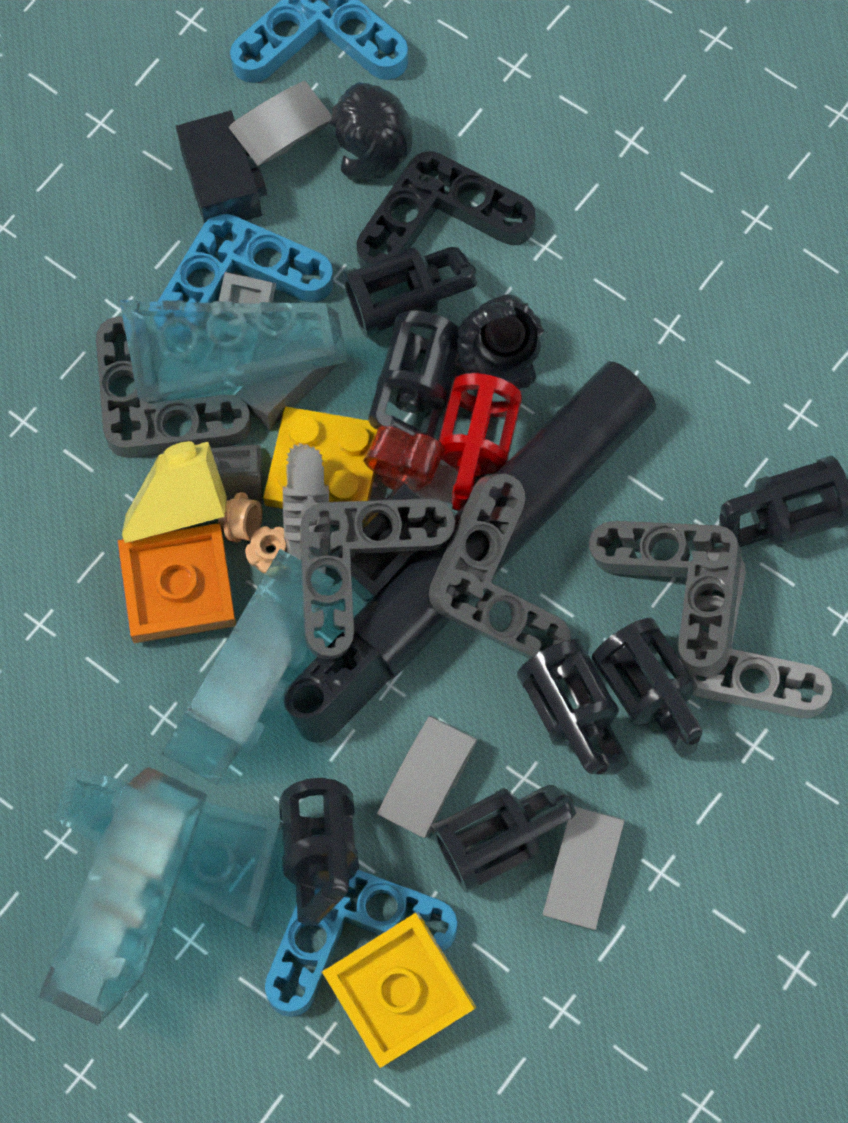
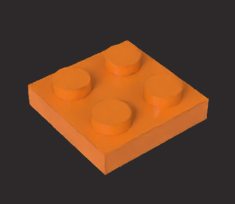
(176, 583)

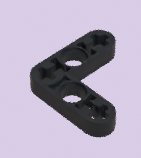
(431, 196)

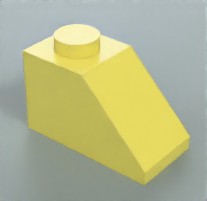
(176, 493)

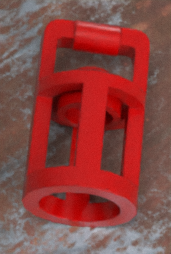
(472, 453)

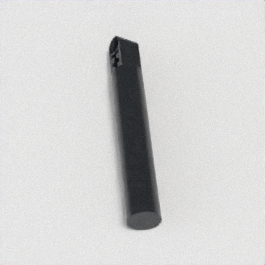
(400, 616)

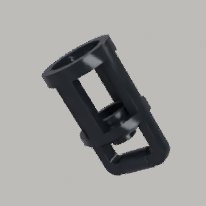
(422, 279)
(411, 390)
(771, 511)
(660, 698)
(595, 706)
(511, 847)
(323, 860)

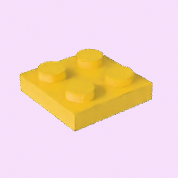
(343, 446)
(399, 989)

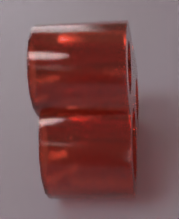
(404, 458)

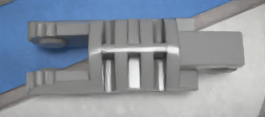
(303, 490)

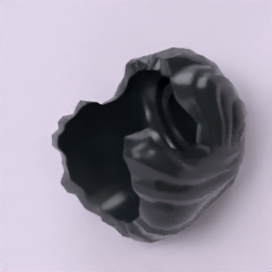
(374, 129)
(501, 340)

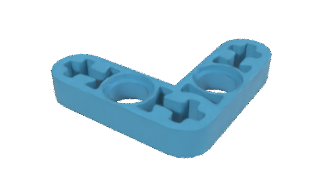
(311, 20)
(240, 257)
(333, 926)

